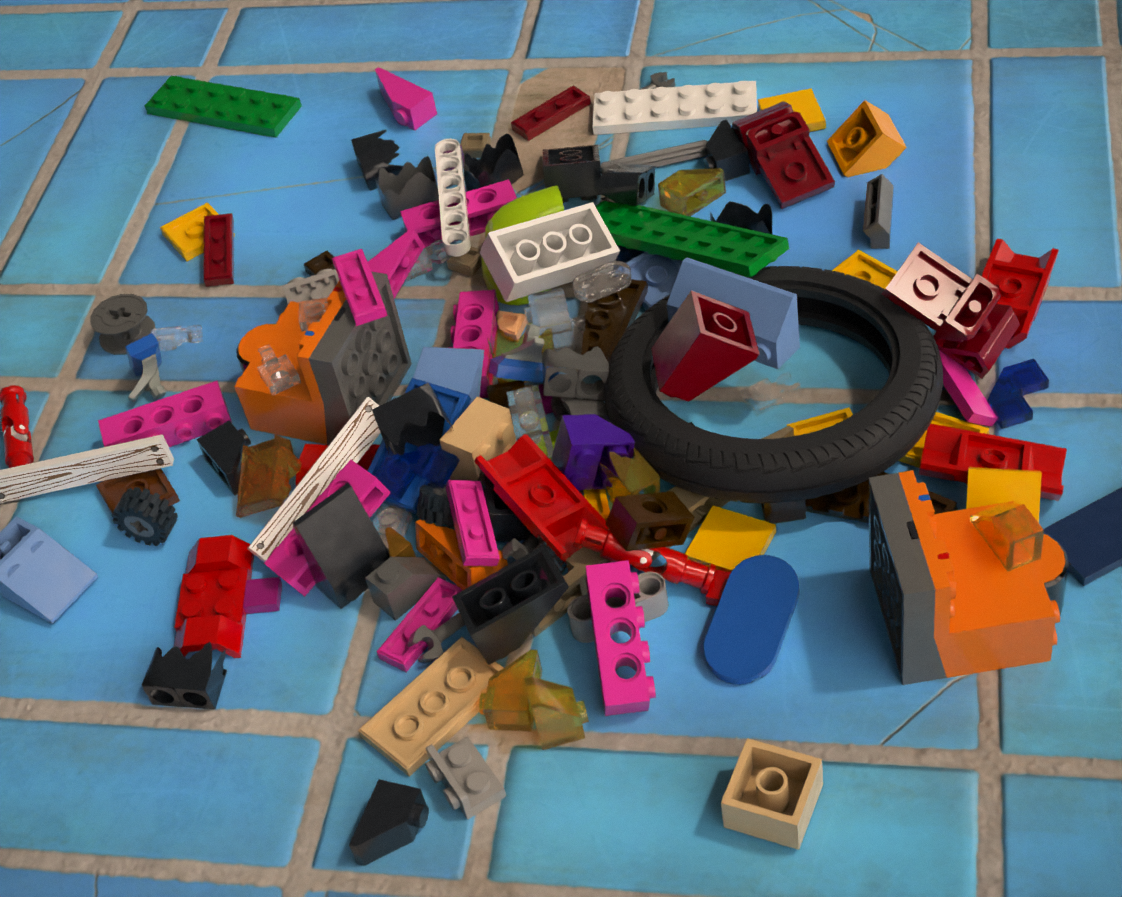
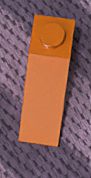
(442, 550)

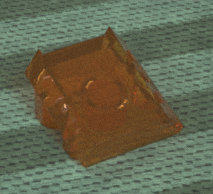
(266, 475)

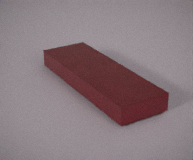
(550, 113)
(218, 250)

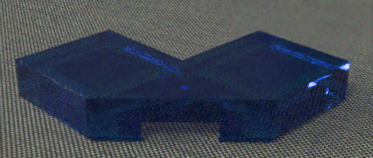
(1008, 393)
(426, 462)

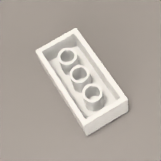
(548, 251)

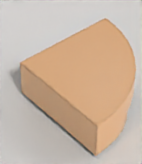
(511, 323)

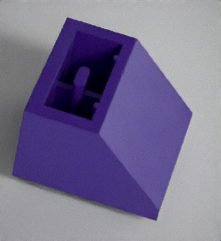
(584, 445)

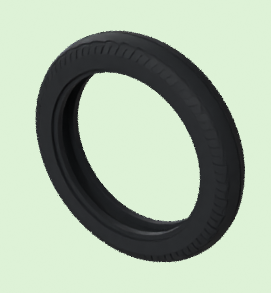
(800, 464)

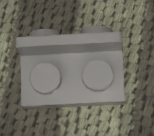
(310, 288)
(466, 776)

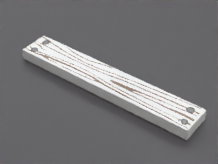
(348, 444)
(84, 468)

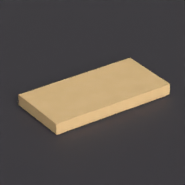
(431, 707)

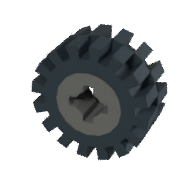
(434, 505)
(144, 516)

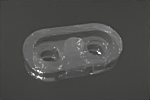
(602, 281)

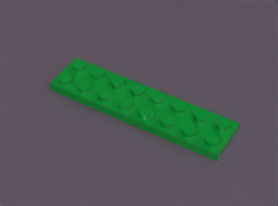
(684, 236)

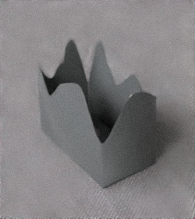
(408, 189)
(590, 363)

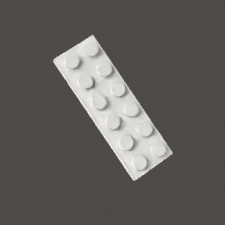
(673, 107)

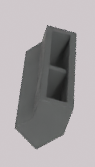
(878, 212)

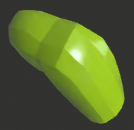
(518, 211)

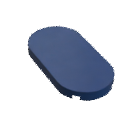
(751, 619)

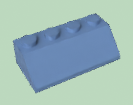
(770, 308)

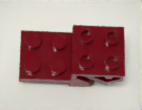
(784, 153)
(958, 308)

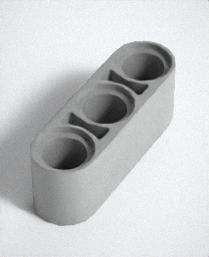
(651, 597)

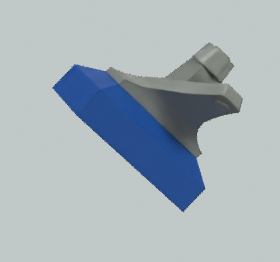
(145, 360)
(524, 361)

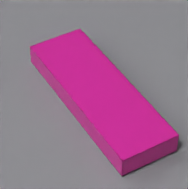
(359, 287)
(966, 393)
(472, 523)
(432, 611)

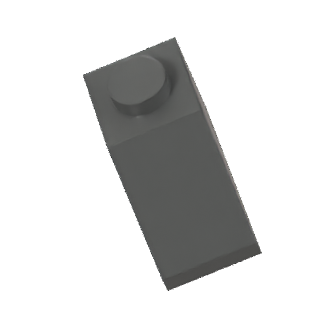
(401, 583)

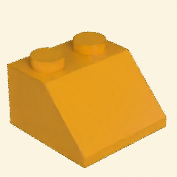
(866, 141)

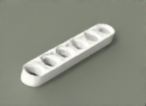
(451, 196)

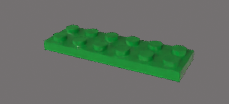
(223, 106)

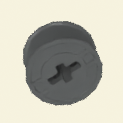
(121, 322)

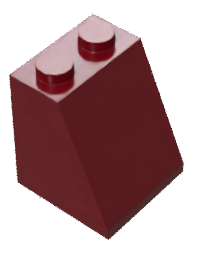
(702, 346)

